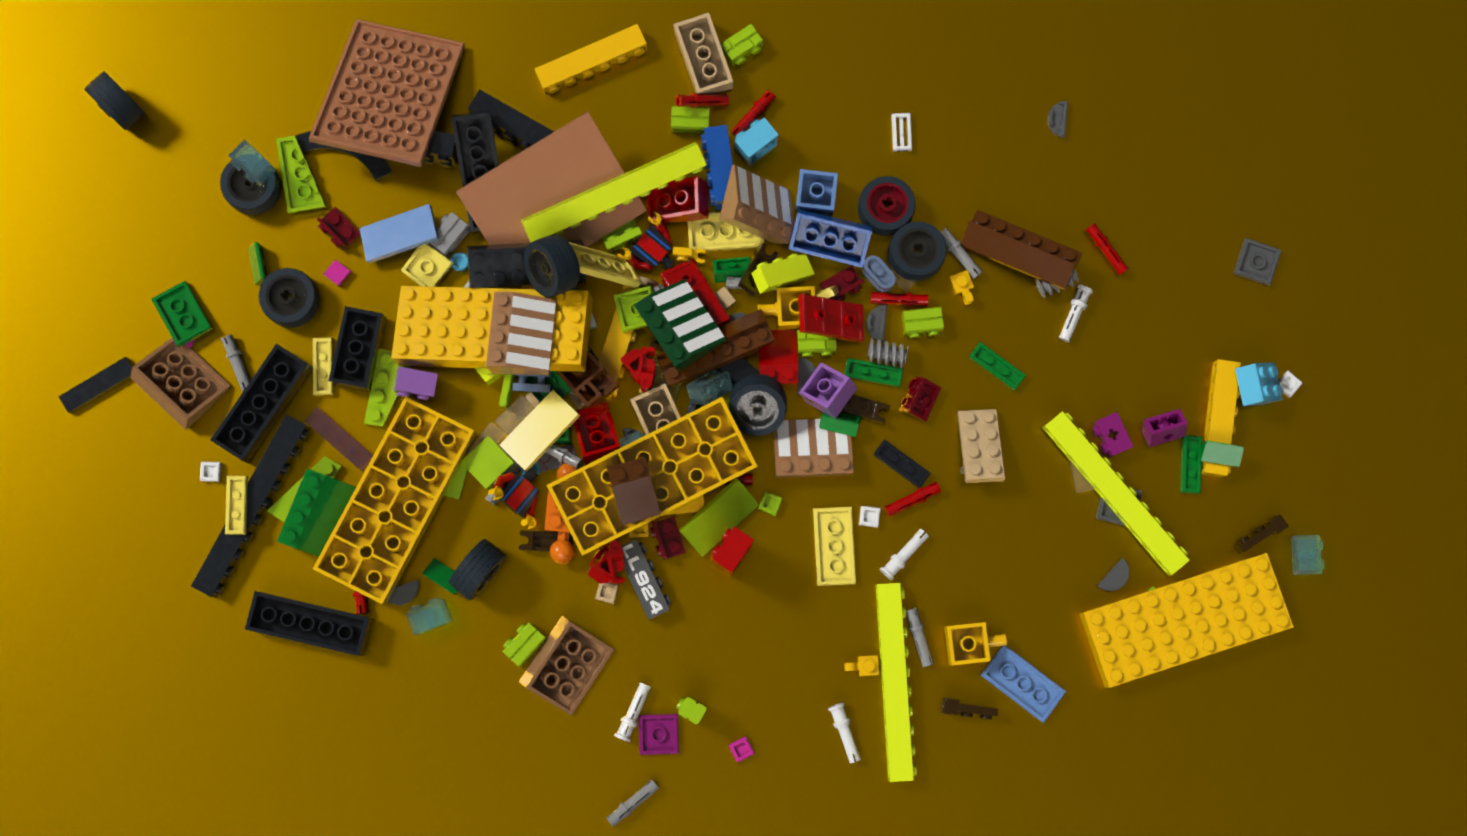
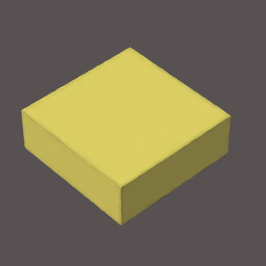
(828, 292)

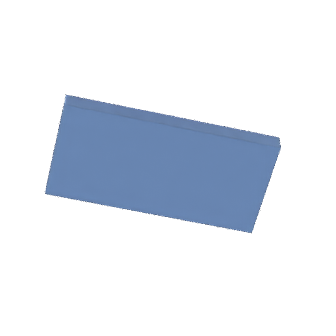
(399, 233)
(1023, 683)

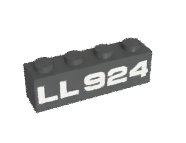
(643, 581)

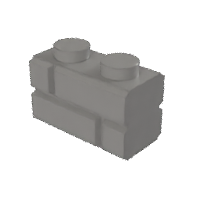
(450, 234)

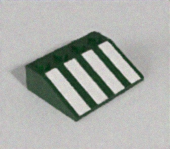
(680, 324)

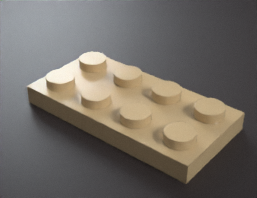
(981, 446)

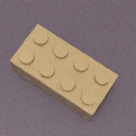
(703, 55)
(655, 409)

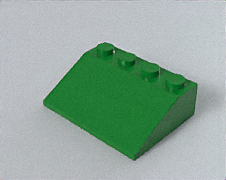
(315, 512)

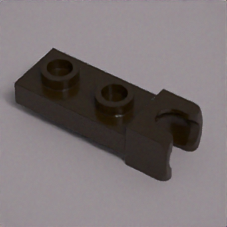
(747, 282)
(866, 409)
(1272, 526)
(540, 540)
(952, 706)

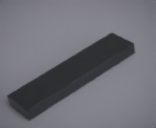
(97, 385)

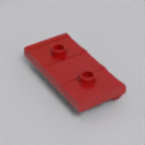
(690, 271)
(831, 318)

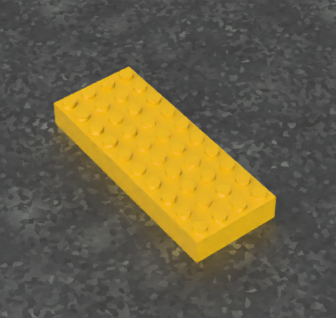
(454, 327)
(683, 464)
(394, 501)
(1186, 620)

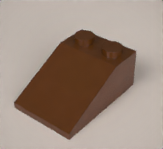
(633, 490)

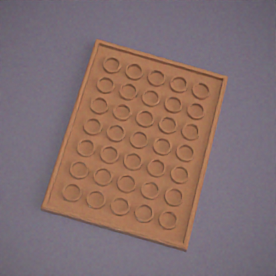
(387, 93)
(542, 176)

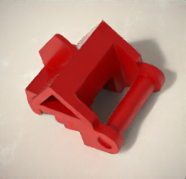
(641, 367)
(607, 563)

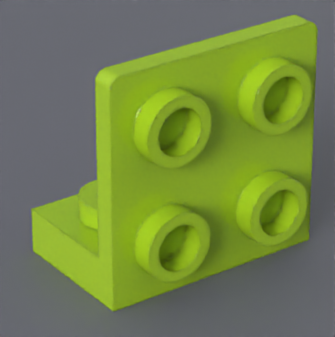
(622, 236)

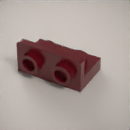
(339, 227)
(846, 282)
(920, 398)
(668, 538)

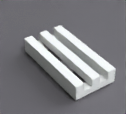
(901, 148)

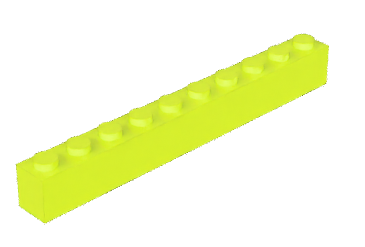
(614, 192)
(1116, 494)
(894, 682)

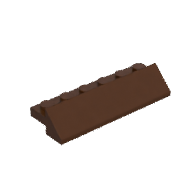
(1021, 249)
(743, 338)
(592, 385)

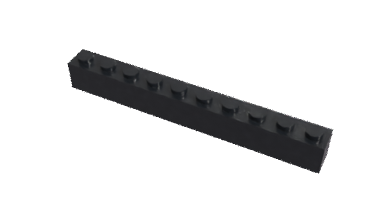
(261, 488)

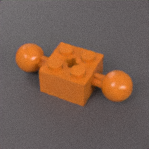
(561, 550)

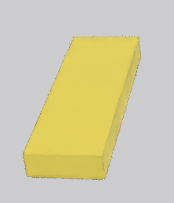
(322, 366)
(236, 505)

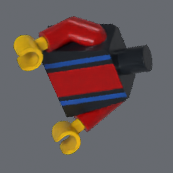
(651, 248)
(518, 494)

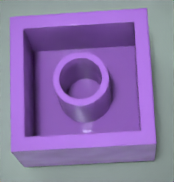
(415, 382)
(828, 390)

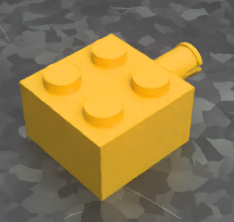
(786, 306)
(970, 643)

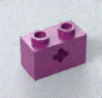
(1109, 425)
(1164, 427)

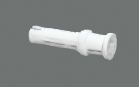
(1078, 305)
(898, 561)
(629, 721)
(842, 723)

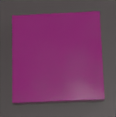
(658, 734)

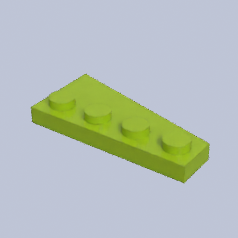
(298, 182)
(381, 395)
(282, 506)

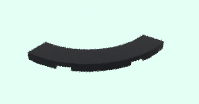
(377, 166)

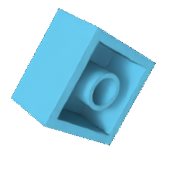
(755, 141)
(1259, 384)

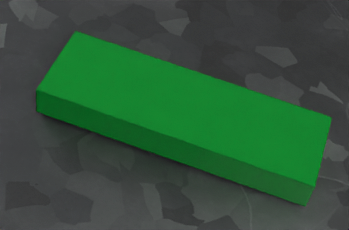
(997, 366)
(873, 372)
(1190, 464)

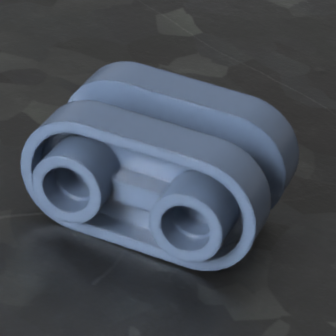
(878, 274)
(539, 387)

